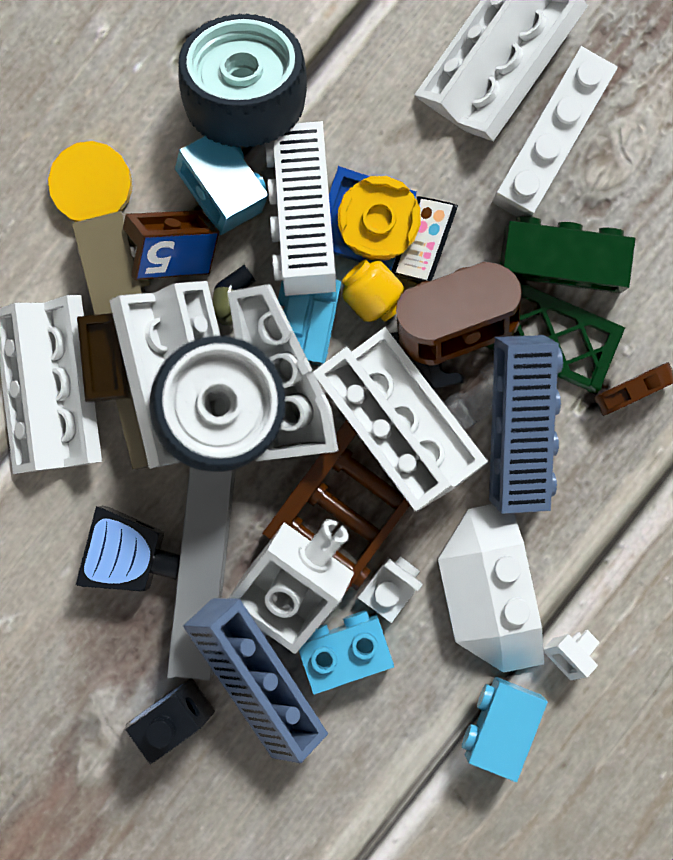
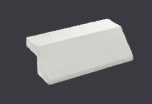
(497, 61)
(148, 333)
(45, 388)
(400, 419)

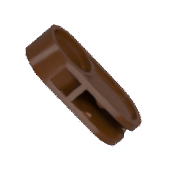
(635, 389)

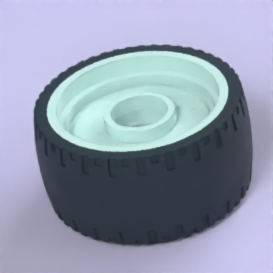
(242, 80)

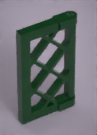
(582, 319)

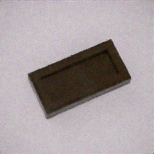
(101, 359)

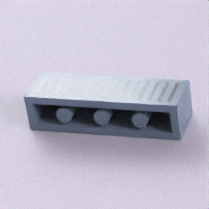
(524, 423)
(256, 679)

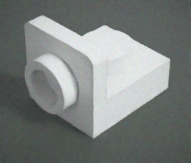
(391, 587)

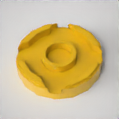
(89, 181)
(379, 218)

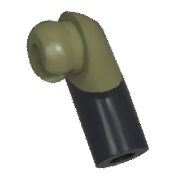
(236, 280)

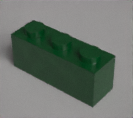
(568, 255)

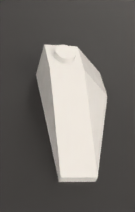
(308, 415)

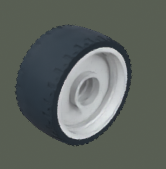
(246, 384)

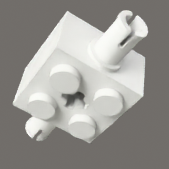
(295, 584)

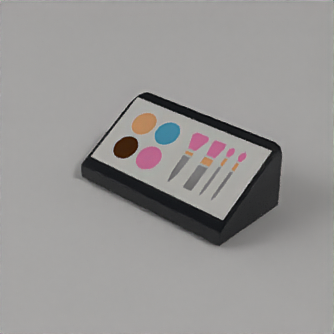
(422, 257)

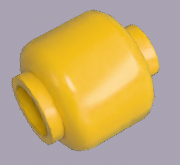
(372, 291)

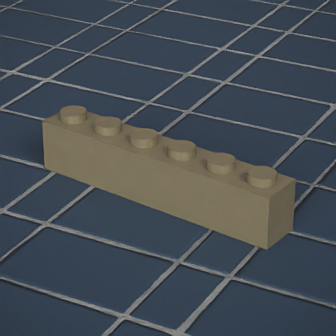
(107, 264)

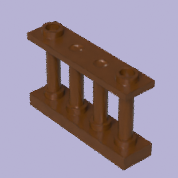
(314, 491)

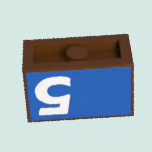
(171, 243)

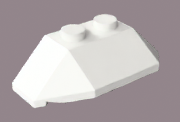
(492, 590)

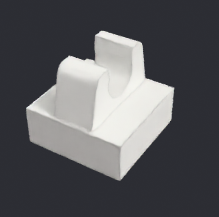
(572, 654)

